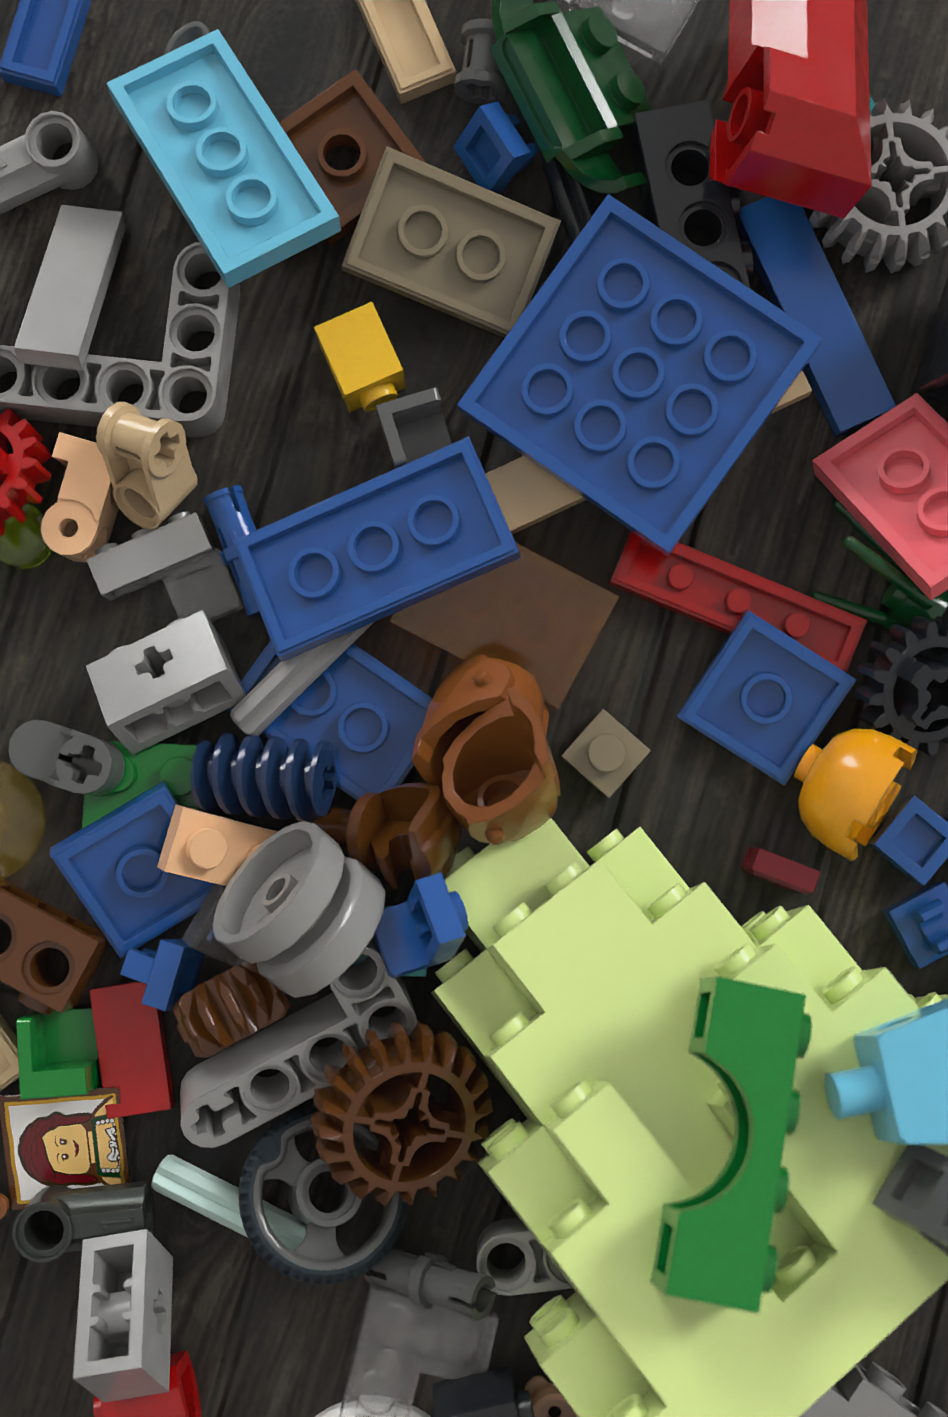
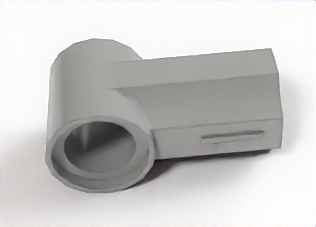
(28, 163)

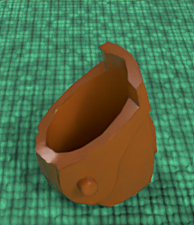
(460, 699)
(501, 773)

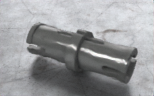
(434, 1281)

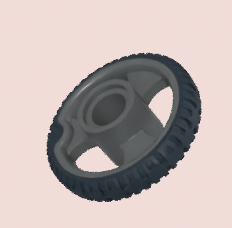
(318, 1256)

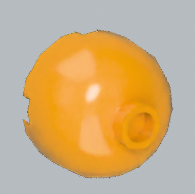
(850, 787)

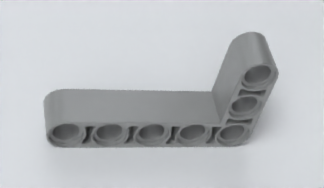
(163, 382)

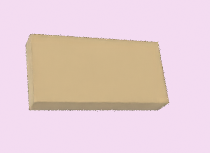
(408, 46)

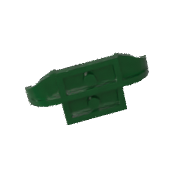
(570, 86)

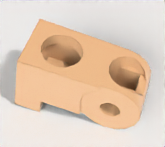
(85, 502)

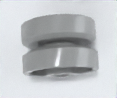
(299, 910)

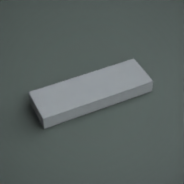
(70, 288)

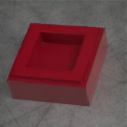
(780, 871)

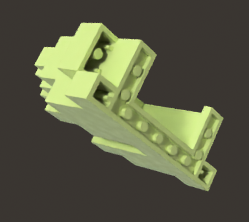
(589, 1032)

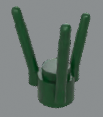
(902, 595)

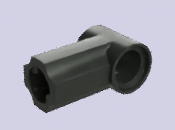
(84, 1215)

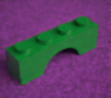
(719, 1239)

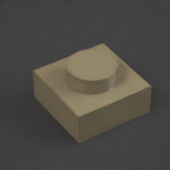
(605, 753)

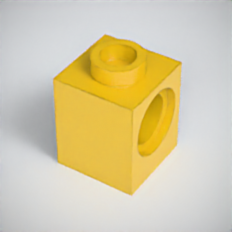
(361, 358)

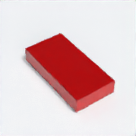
(131, 1050)

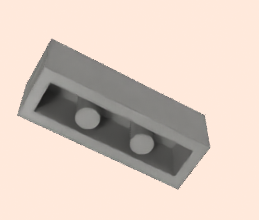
(140, 560)

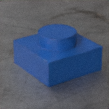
(913, 840)

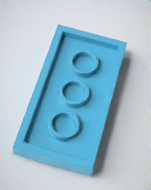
(224, 158)

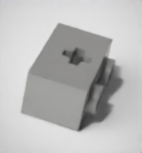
(165, 682)
(124, 1316)

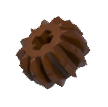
(228, 1009)

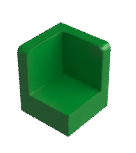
(57, 1054)

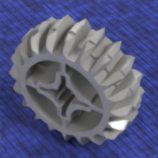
(908, 161)

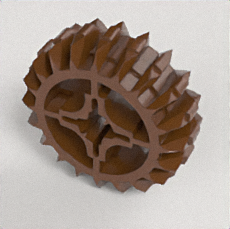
(390, 1095)

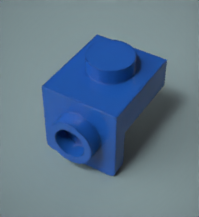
(422, 929)

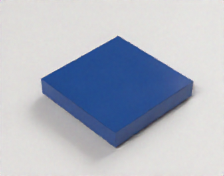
(765, 697)
(118, 876)

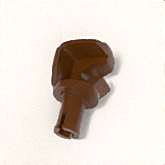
(398, 831)

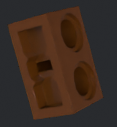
(35, 930)

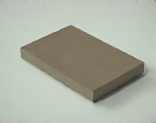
(449, 243)

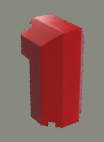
(797, 103)

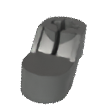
(95, 764)

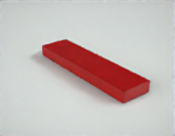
(721, 592)

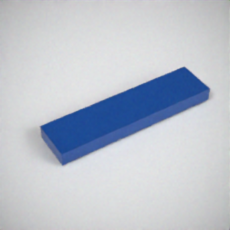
(807, 290)

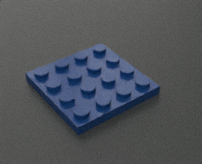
(639, 374)

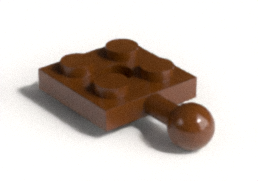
(351, 117)

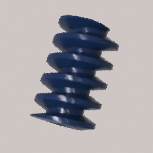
(264, 778)

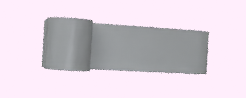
(227, 1097)

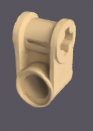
(145, 463)

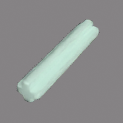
(219, 1199)

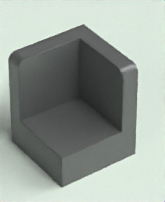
(413, 426)

